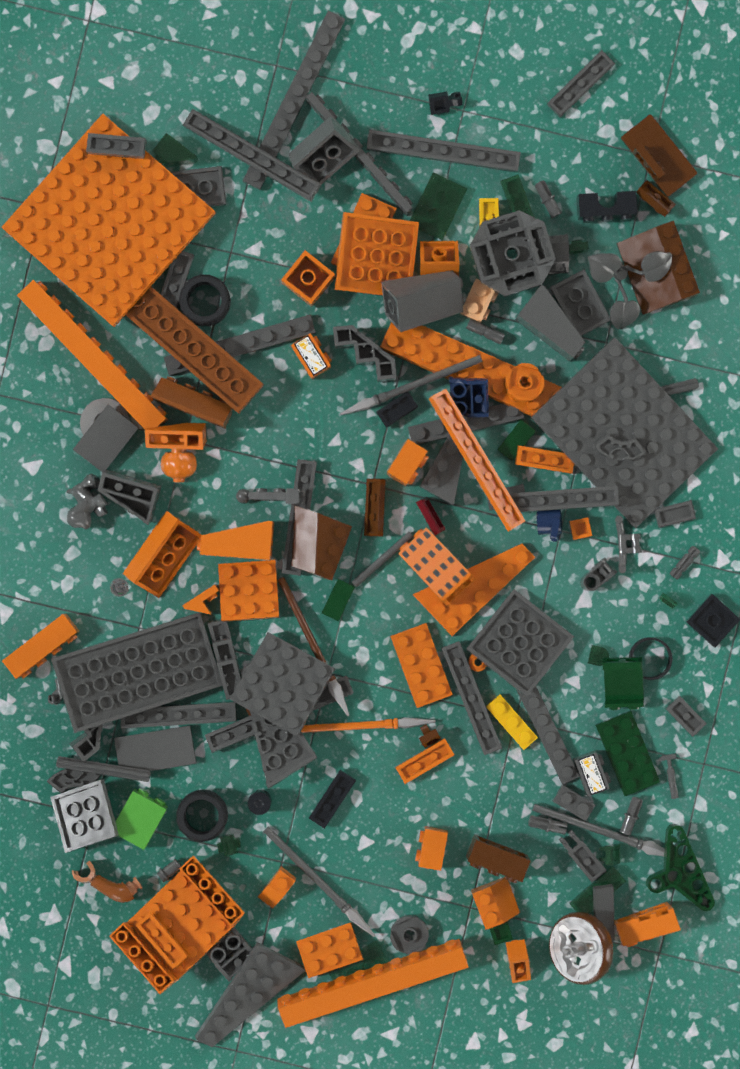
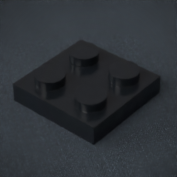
(713, 620)

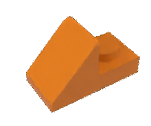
(198, 603)

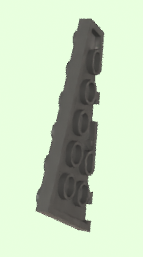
(255, 983)

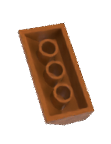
(192, 402)

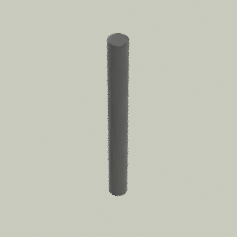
(382, 559)

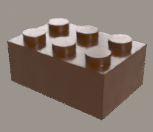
(497, 859)

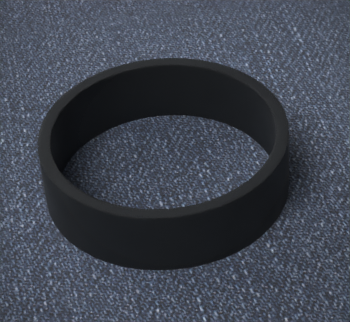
(669, 655)

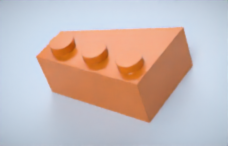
(647, 924)

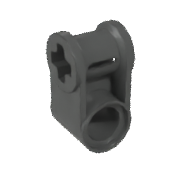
(600, 573)

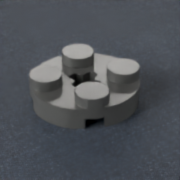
(399, 929)

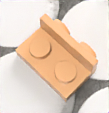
(478, 301)

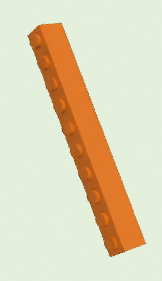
(91, 356)
(372, 983)

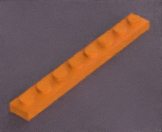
(476, 459)

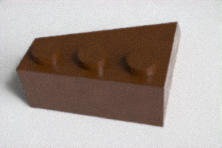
(317, 543)

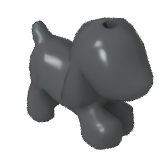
(80, 515)

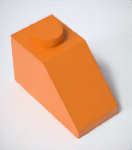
(277, 887)
(518, 961)

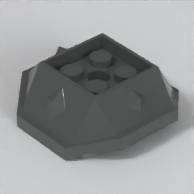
(518, 233)

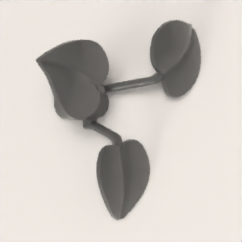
(608, 265)

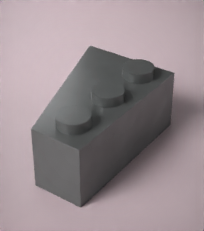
(444, 473)
(131, 493)

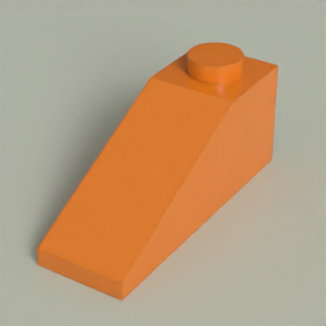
(177, 436)

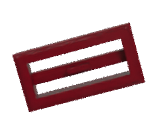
(430, 516)

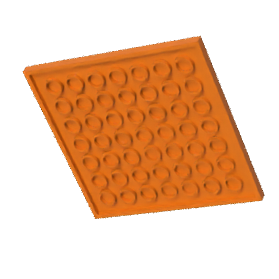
(108, 223)

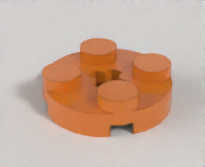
(533, 376)

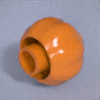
(178, 464)

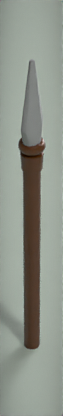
(334, 687)

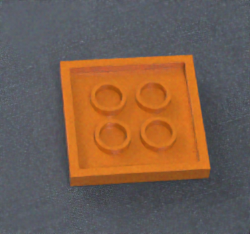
(248, 590)

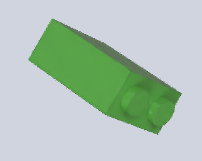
(140, 818)

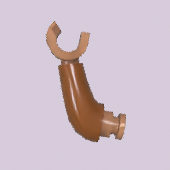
(116, 891)

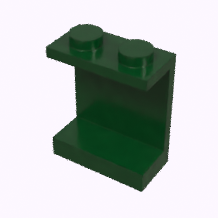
(623, 683)

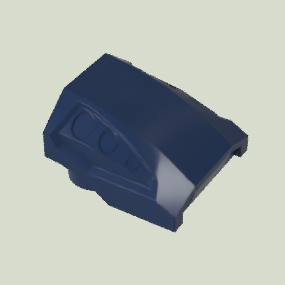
(470, 396)

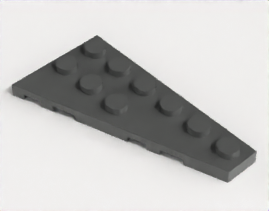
(279, 750)

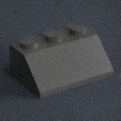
(324, 151)

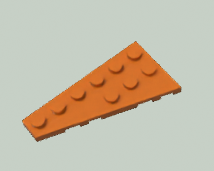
(489, 579)

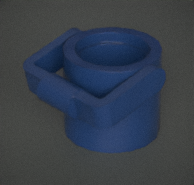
(550, 523)

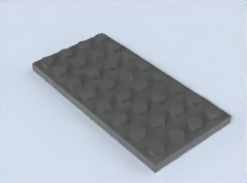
(136, 672)

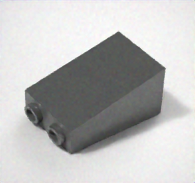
(422, 299)
(551, 325)

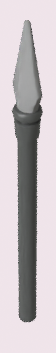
(368, 403)
(648, 847)
(345, 907)

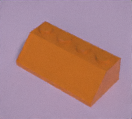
(162, 554)

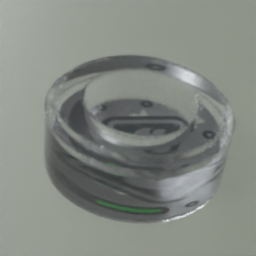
(119, 587)

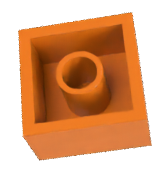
(308, 278)

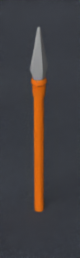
(387, 724)

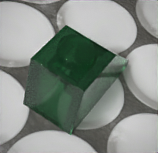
(173, 153)

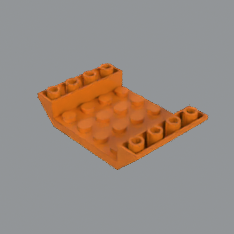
(192, 911)

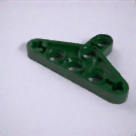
(677, 862)

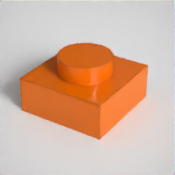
(580, 528)

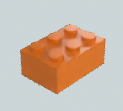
(407, 462)

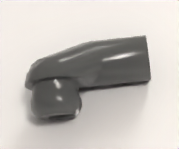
(56, 697)

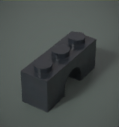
(589, 207)

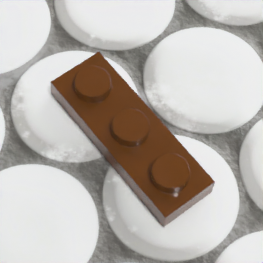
(374, 507)

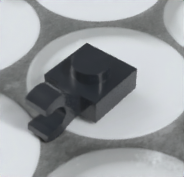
(441, 102)

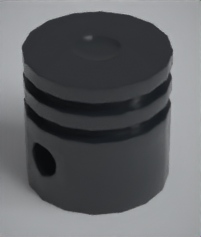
(259, 802)

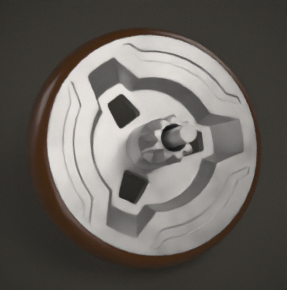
(592, 946)

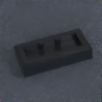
(397, 409)

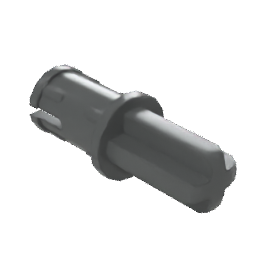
(547, 199)
(631, 816)
(547, 824)

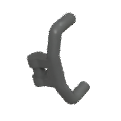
(623, 551)

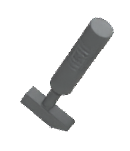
(671, 775)

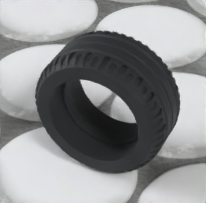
(192, 284)
(191, 833)

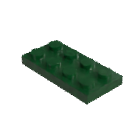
(627, 753)

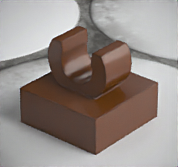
(429, 737)

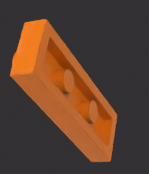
(543, 459)
(424, 760)
(162, 940)

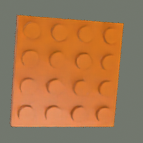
(374, 252)

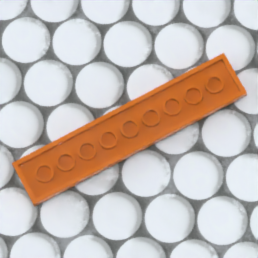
(437, 351)

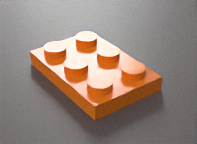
(329, 950)

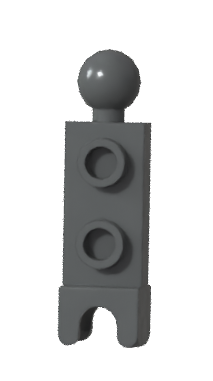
(291, 496)

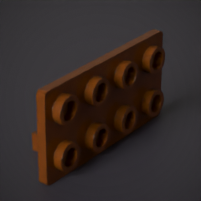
(659, 155)

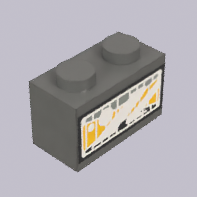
(591, 773)

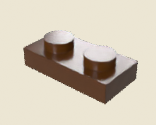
(655, 198)

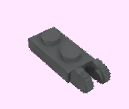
(584, 857)

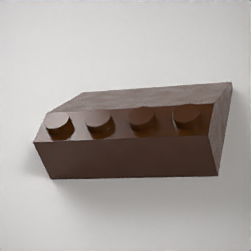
(675, 285)

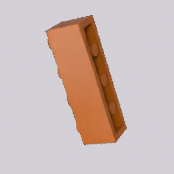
(40, 646)

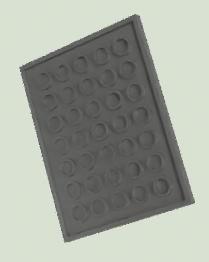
(622, 400)

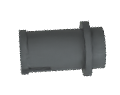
(169, 870)

